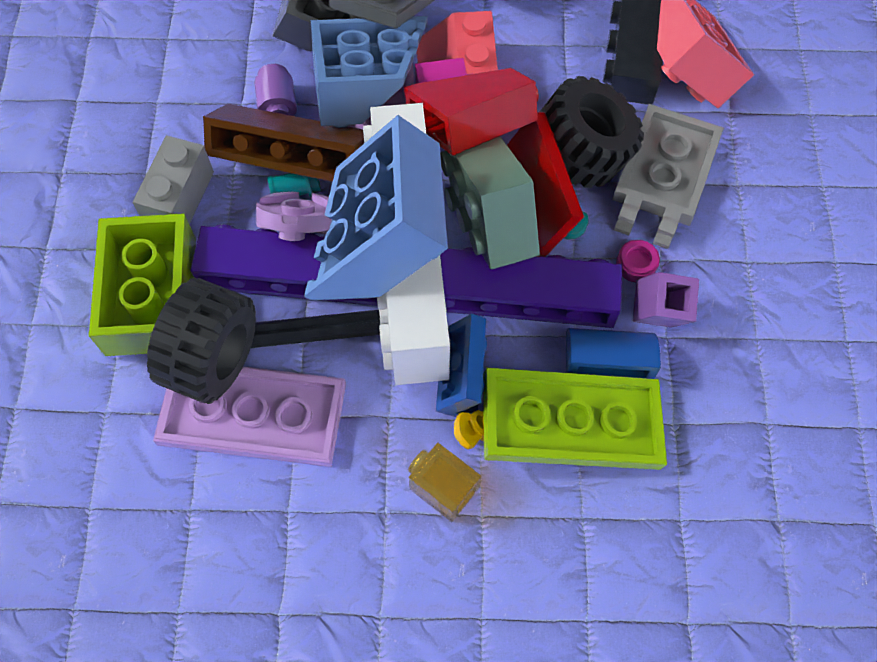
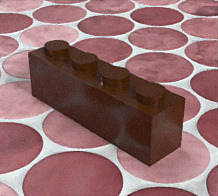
(278, 141)

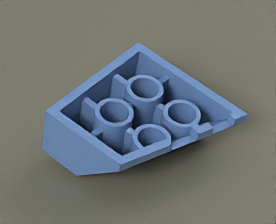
(360, 65)
(383, 215)

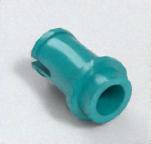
(294, 183)

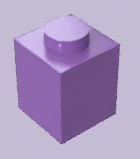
(666, 300)

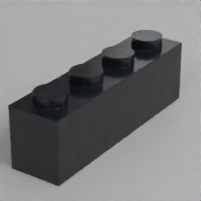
(635, 58)

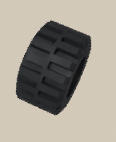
(593, 130)
(201, 340)

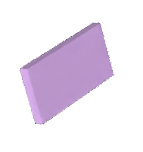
(259, 417)

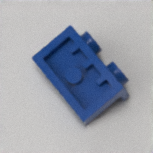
(466, 380)

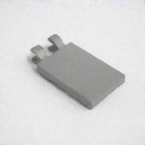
(667, 171)

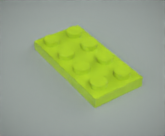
(573, 419)

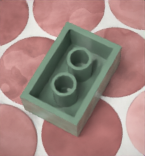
(493, 202)

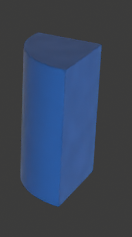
(612, 353)

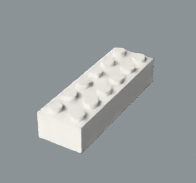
(414, 311)

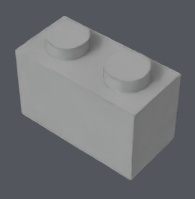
(174, 179)

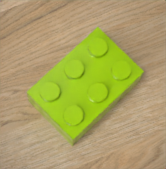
(135, 274)

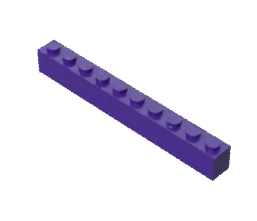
(529, 289)

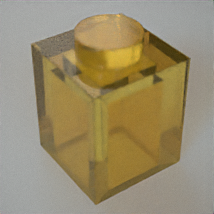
(443, 481)

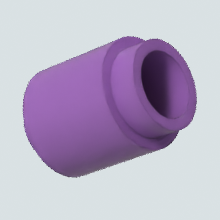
(275, 90)

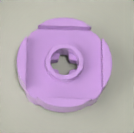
(292, 215)

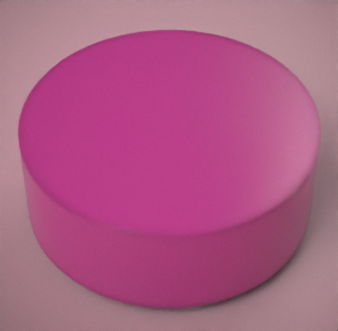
(638, 260)

